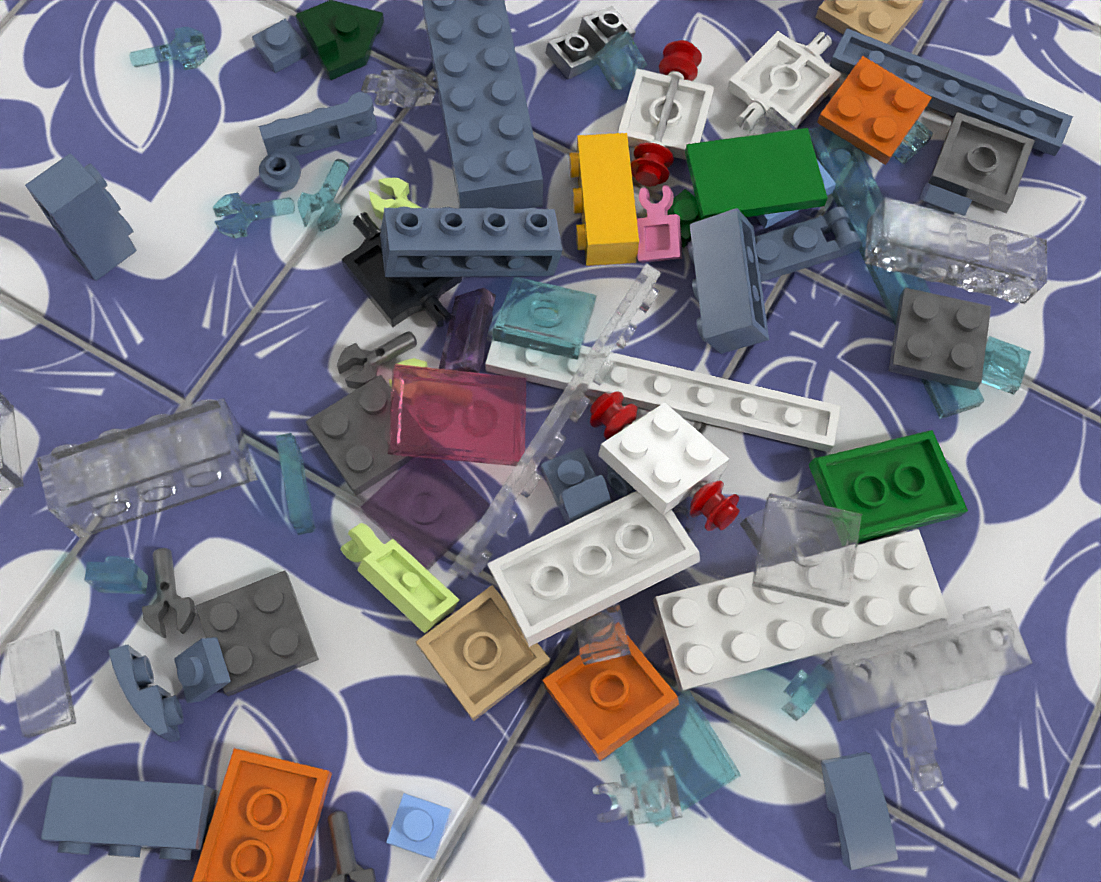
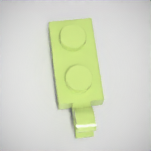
(400, 578)

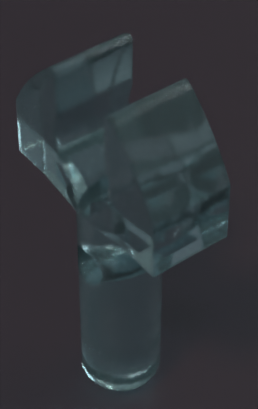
(176, 50)
(325, 198)
(247, 213)

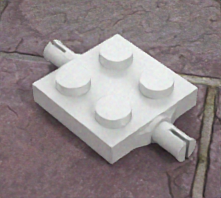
(785, 78)

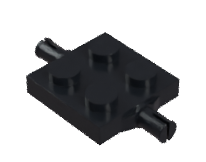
(394, 296)

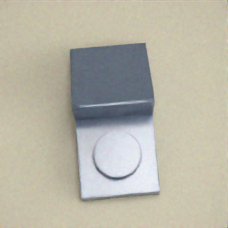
(575, 485)

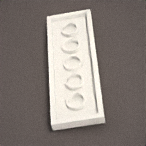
(742, 629)

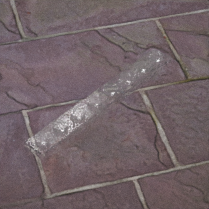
(548, 439)

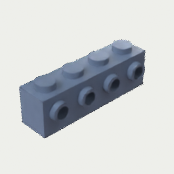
(469, 242)

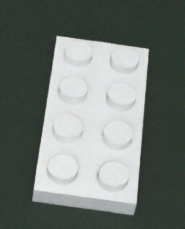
(591, 565)

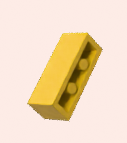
(604, 199)

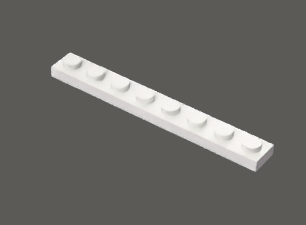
(687, 392)

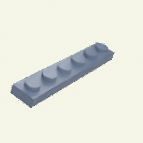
(958, 92)

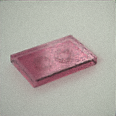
(457, 415)

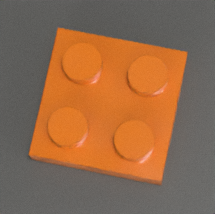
(874, 110)
(611, 698)

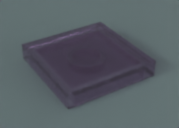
(425, 508)

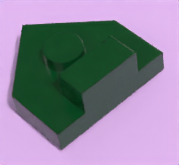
(340, 35)

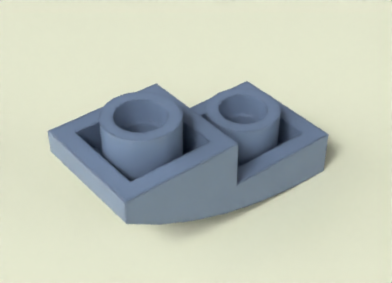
(153, 703)
(860, 810)

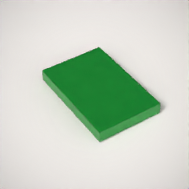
(756, 174)
(891, 484)

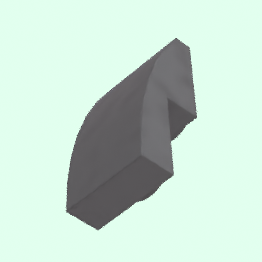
(575, 51)

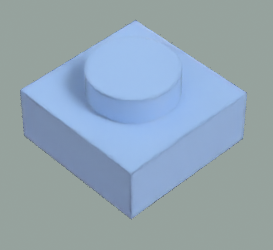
(419, 826)

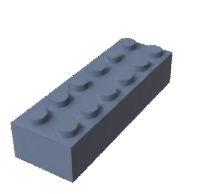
(483, 104)

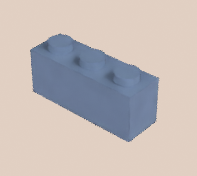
(83, 215)
(727, 282)
(128, 816)

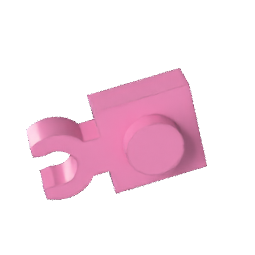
(658, 232)

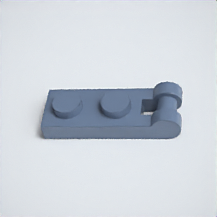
(321, 127)
(805, 244)

